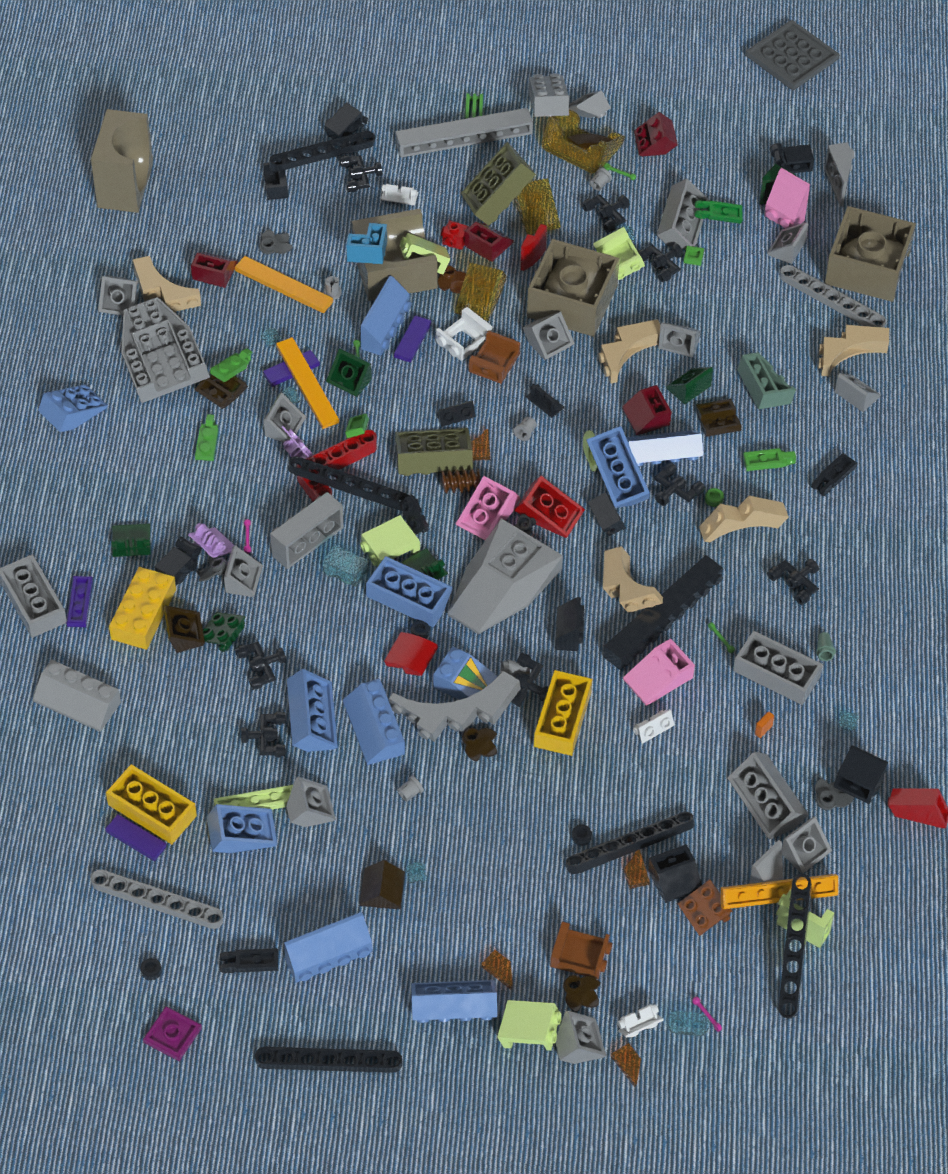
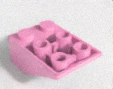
(660, 672)

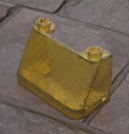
(588, 159)

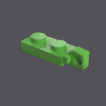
(232, 365)
(207, 440)
(768, 459)

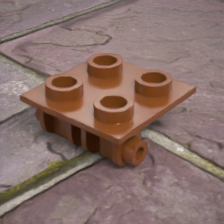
(704, 908)

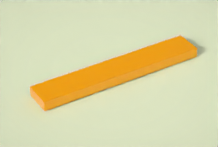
(284, 284)
(307, 383)
(771, 891)

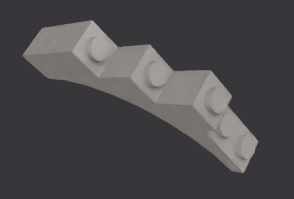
(460, 714)

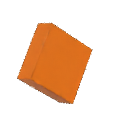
(764, 724)

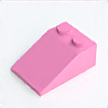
(787, 200)
(487, 507)

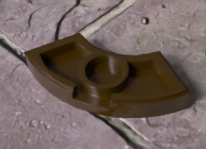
(587, 140)

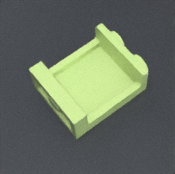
(621, 246)
(426, 248)
(389, 540)
(818, 927)
(529, 1023)

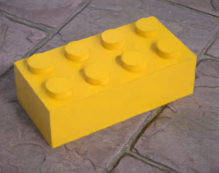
(142, 608)
(563, 713)
(151, 804)

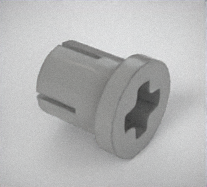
(600, 179)
(334, 286)
(525, 428)
(410, 788)

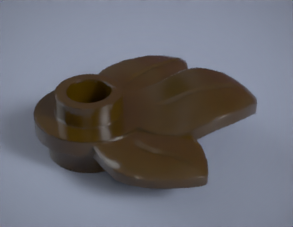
(481, 744)
(582, 995)

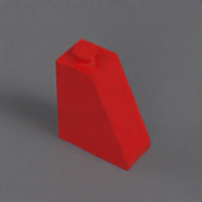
(919, 805)

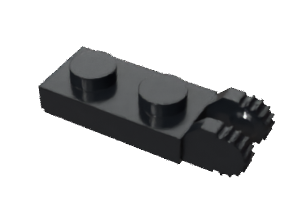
(834, 473)
(250, 960)

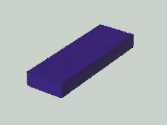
(412, 339)
(281, 373)
(79, 601)
(136, 837)

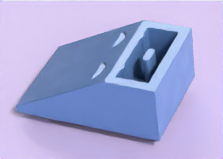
(70, 407)

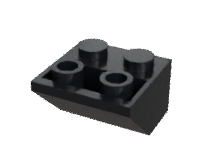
(569, 625)
(860, 774)
(675, 873)

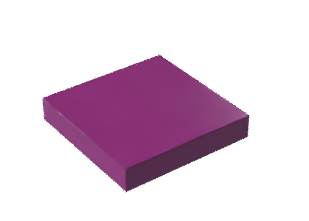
(172, 1033)

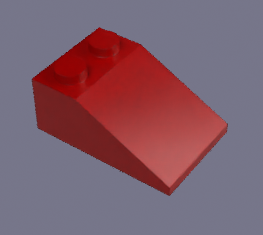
(550, 507)

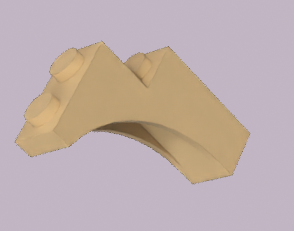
(155, 285)
(628, 341)
(852, 342)
(750, 513)
(619, 583)

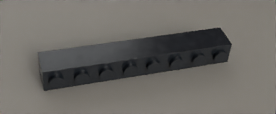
(654, 620)

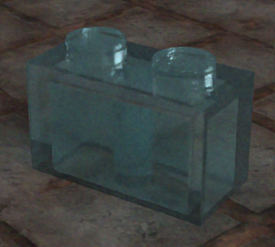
(345, 566)

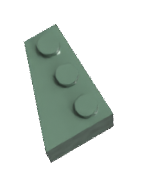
(763, 382)

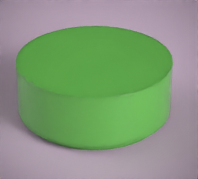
(714, 497)

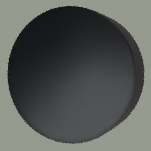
(420, 629)
(581, 834)
(151, 969)

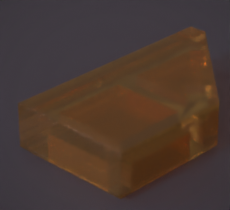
(481, 447)
(636, 871)
(499, 967)
(628, 1062)

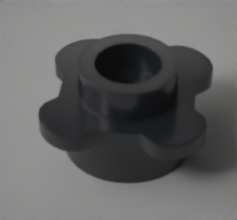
(525, 519)

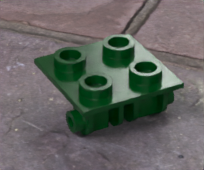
(131, 540)
(426, 564)
(223, 629)

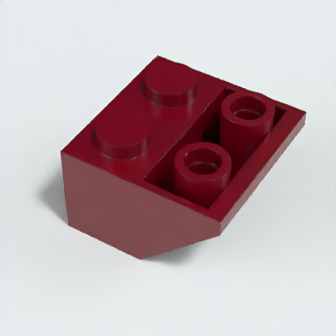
(655, 136)
(486, 241)
(212, 269)
(647, 411)

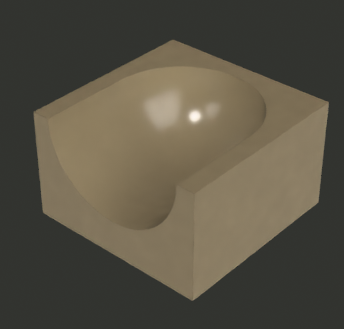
(122, 160)
(869, 253)
(414, 274)
(575, 283)

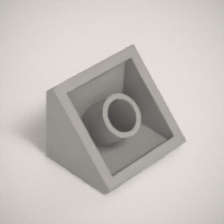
(789, 243)
(855, 391)
(282, 414)
(242, 573)
(806, 845)

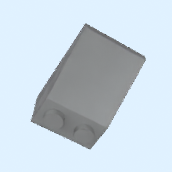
(838, 168)

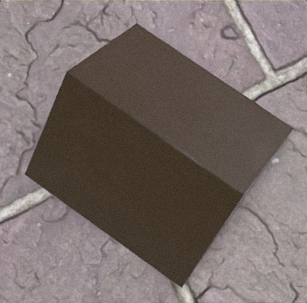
(183, 628)
(382, 886)

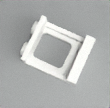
(470, 324)

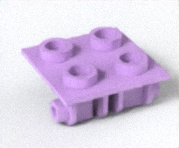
(295, 446)
(211, 541)

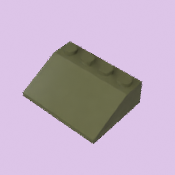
(497, 184)
(433, 451)

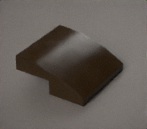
(221, 392)
(718, 417)

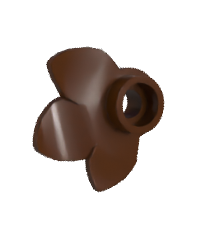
(451, 280)

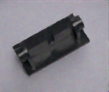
(544, 401)
(456, 413)
(411, 511)

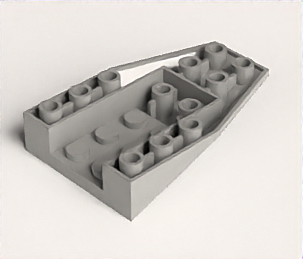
(159, 350)
(503, 578)

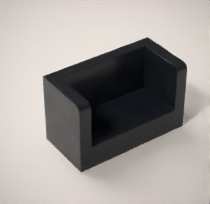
(275, 182)

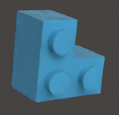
(368, 247)

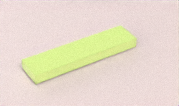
(268, 798)

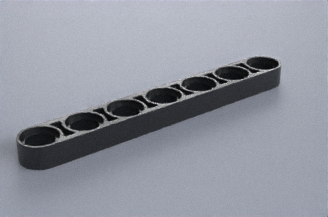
(318, 156)
(341, 478)
(639, 838)
(798, 956)
(338, 1064)

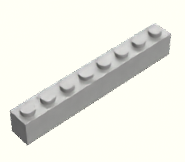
(464, 132)

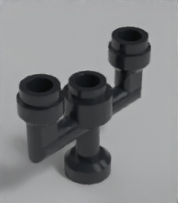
(359, 172)
(607, 210)
(661, 260)
(676, 486)
(797, 578)
(260, 663)
(526, 681)
(267, 734)

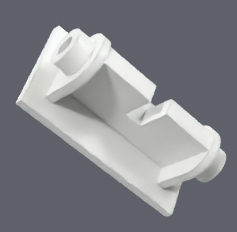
(404, 195)
(658, 723)
(631, 1025)

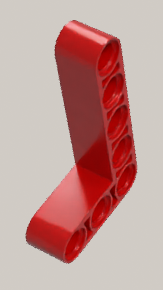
(338, 458)

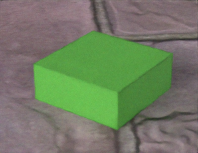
(694, 255)

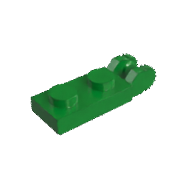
(719, 211)

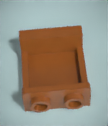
(495, 357)
(580, 952)

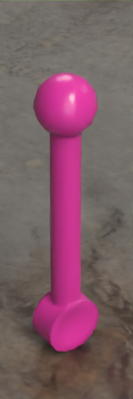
(247, 549)
(696, 1001)

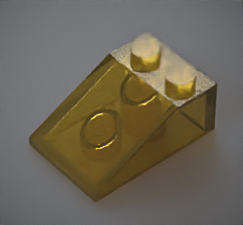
(537, 207)
(481, 290)

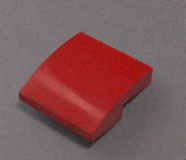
(533, 247)
(411, 653)

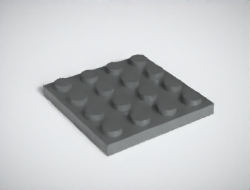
(792, 55)

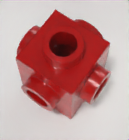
(454, 234)

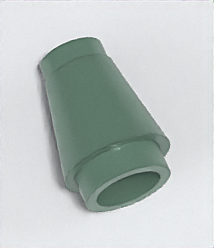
(825, 647)

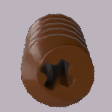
(460, 480)

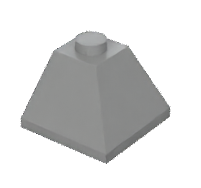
(591, 105)
(116, 294)
(549, 335)
(678, 339)
(309, 803)
(768, 866)
(579, 1039)

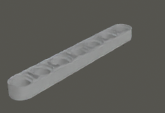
(828, 291)
(164, 905)

